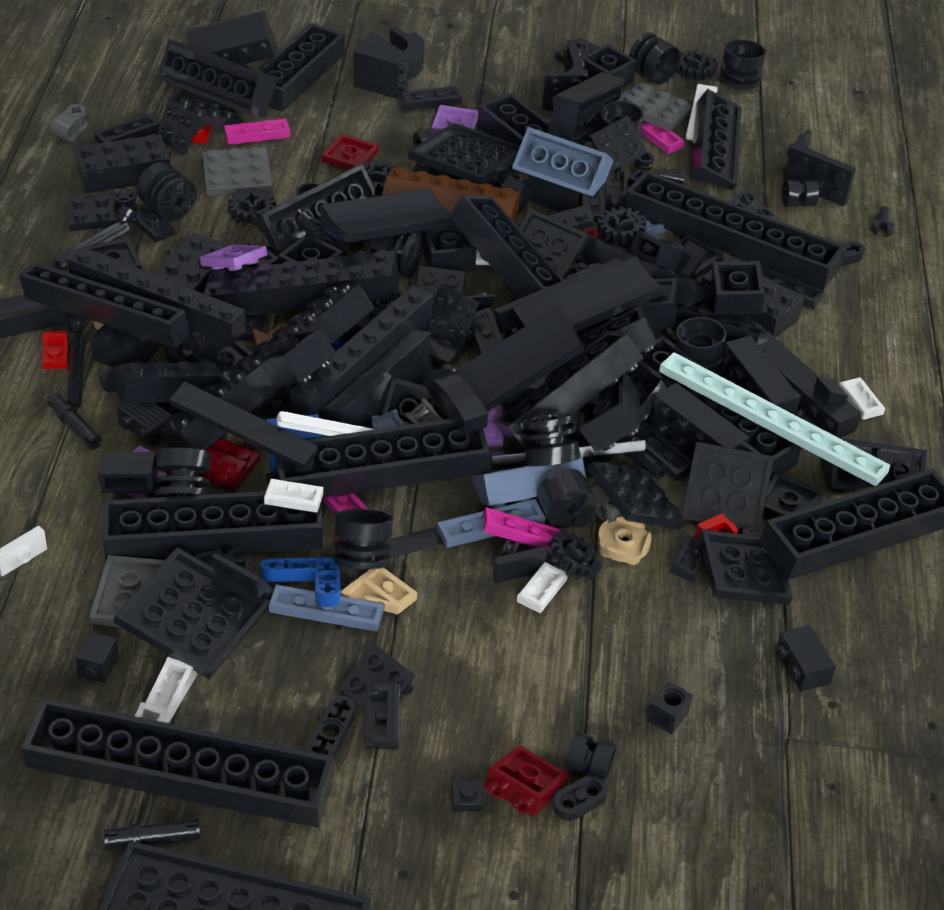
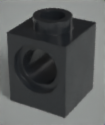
(670, 707)

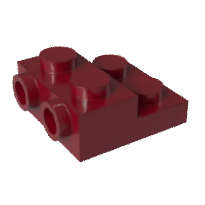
(230, 464)
(525, 780)

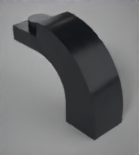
(413, 46)

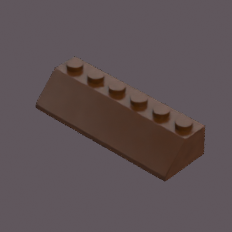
(449, 190)

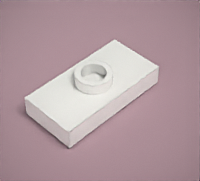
(862, 398)
(293, 495)
(22, 550)
(542, 587)

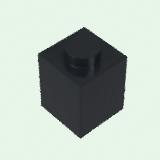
(97, 657)

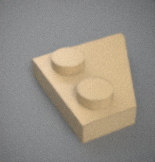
(383, 588)

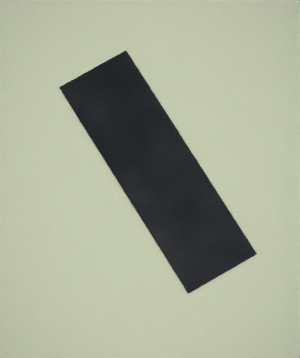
(414, 542)

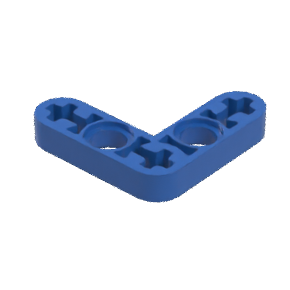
(321, 570)

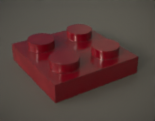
(349, 152)

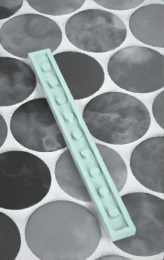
(775, 419)

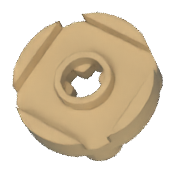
(629, 551)

